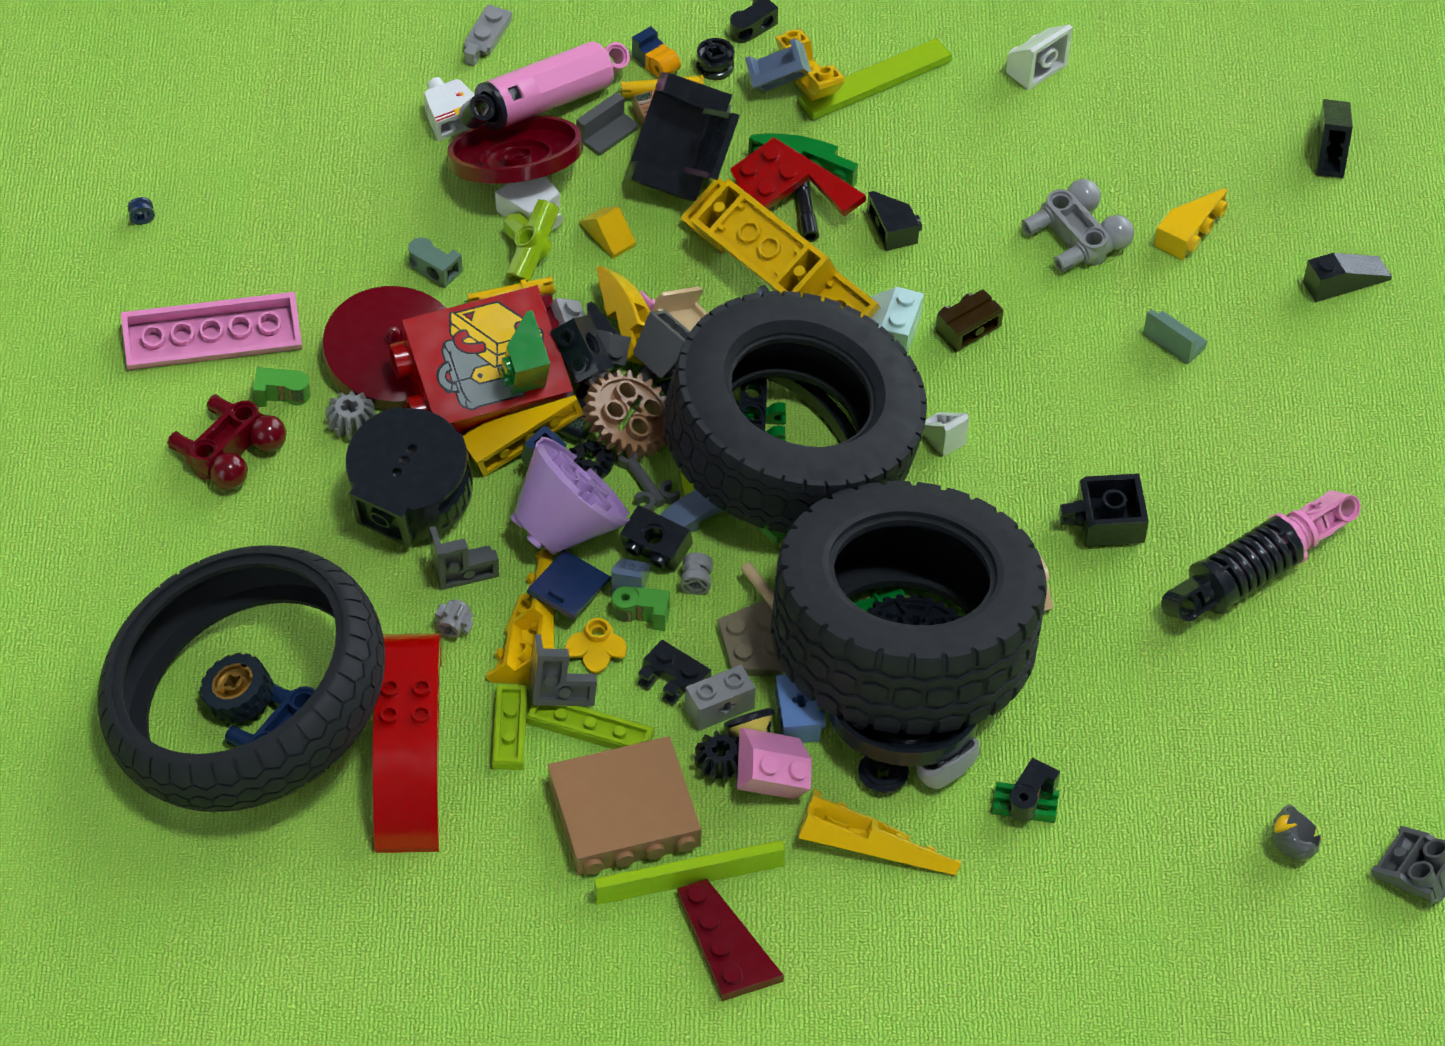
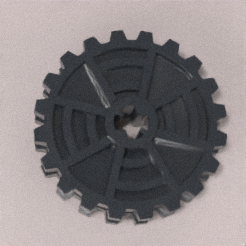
(913, 610)

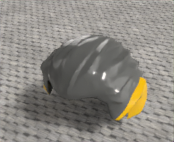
(1295, 834)

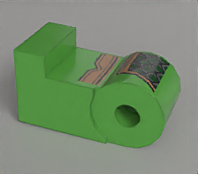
(280, 385)
(642, 605)

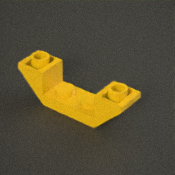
(821, 80)

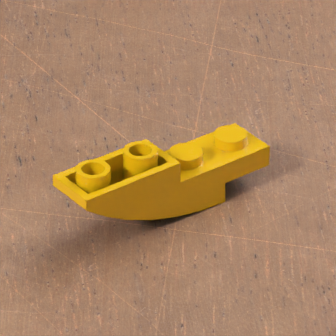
(623, 304)

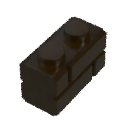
(968, 319)

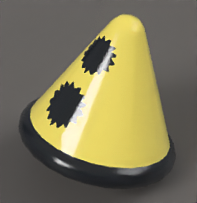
(756, 720)

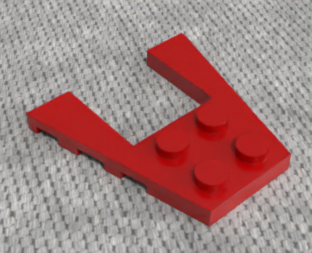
(779, 170)

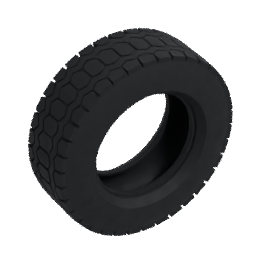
(800, 342)

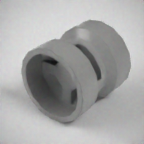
(696, 573)

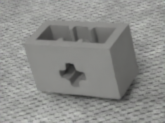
(719, 697)

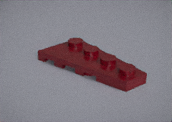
(728, 948)

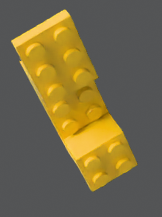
(769, 247)

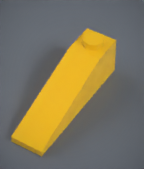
(504, 438)

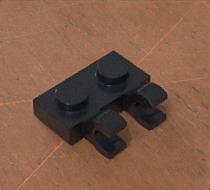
(674, 667)

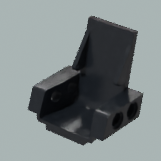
(682, 137)

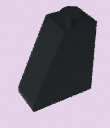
(1333, 138)

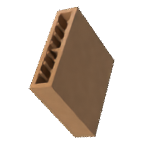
(624, 806)

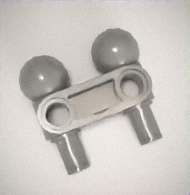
(1071, 219)

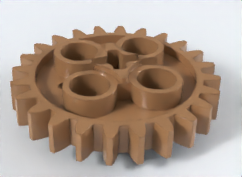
(610, 401)

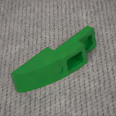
(816, 150)

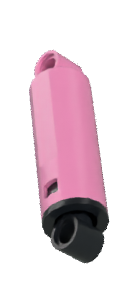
(543, 85)

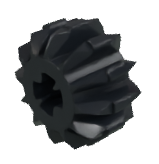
(718, 756)

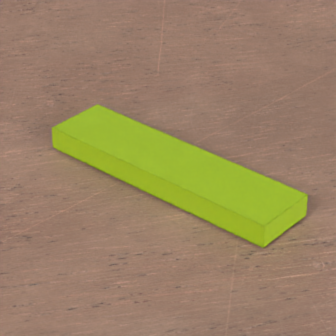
(589, 725)

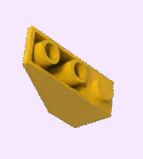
(1186, 224)

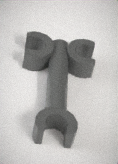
(651, 493)

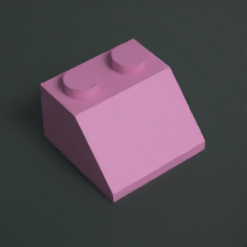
(773, 764)

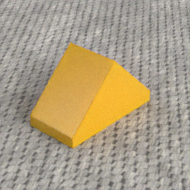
(609, 230)

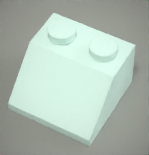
(899, 313)

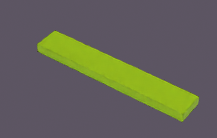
(880, 77)
(689, 871)

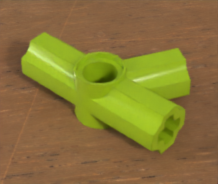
(530, 238)

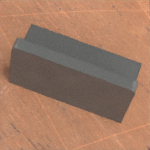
(606, 125)

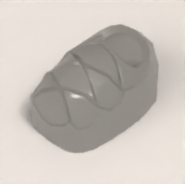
(944, 772)

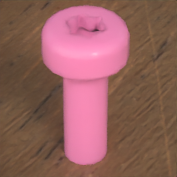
(650, 303)

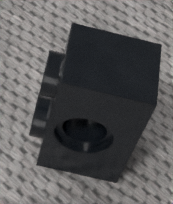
(582, 349)
(648, 525)

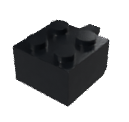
(1108, 510)

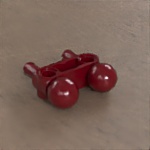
(219, 448)

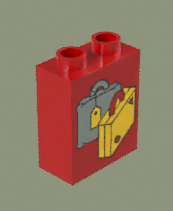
(459, 356)

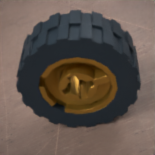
(236, 688)

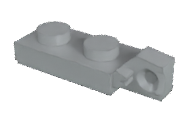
(486, 33)

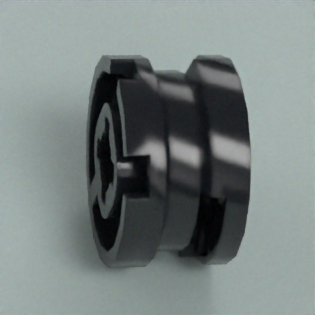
(715, 58)

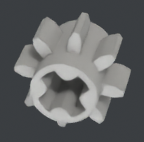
(454, 618)

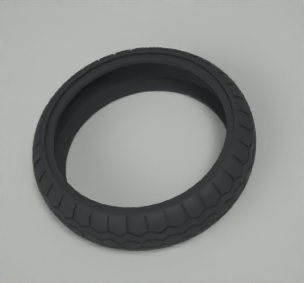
(290, 753)

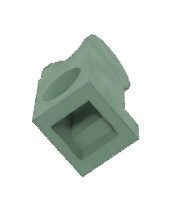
(433, 262)

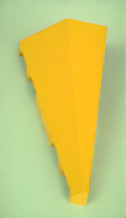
(528, 618)
(847, 829)

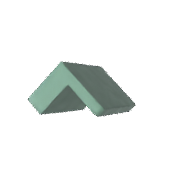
(1173, 336)

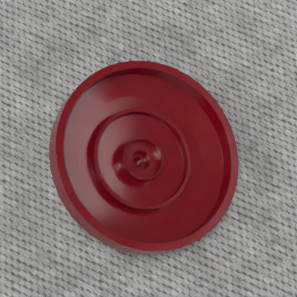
(515, 152)
(359, 339)

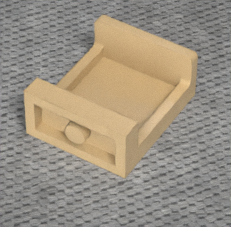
(682, 305)

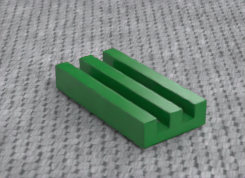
(1048, 801)

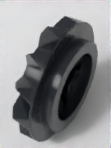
(604, 457)
(868, 772)

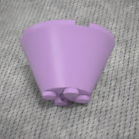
(563, 502)

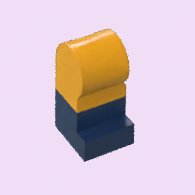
(654, 53)

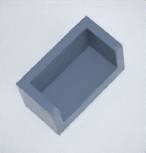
(779, 67)

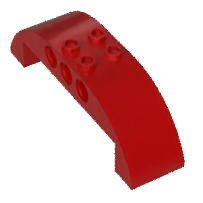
(407, 745)

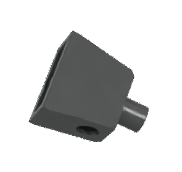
(660, 345)

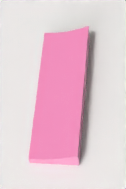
(211, 330)

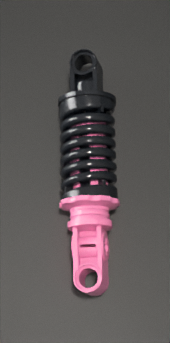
(1258, 557)

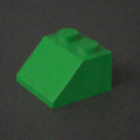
(525, 358)

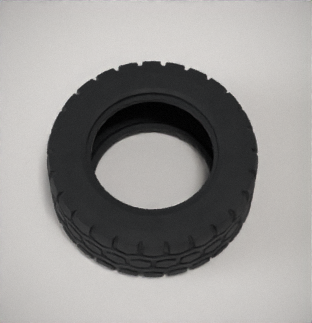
(893, 670)

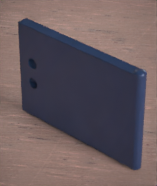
(568, 584)

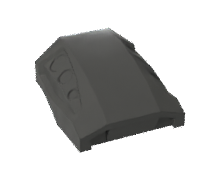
(1414, 864)

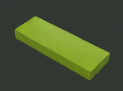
(509, 727)

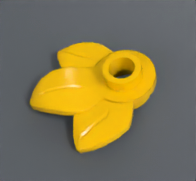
(596, 648)

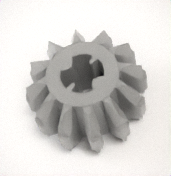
(348, 413)

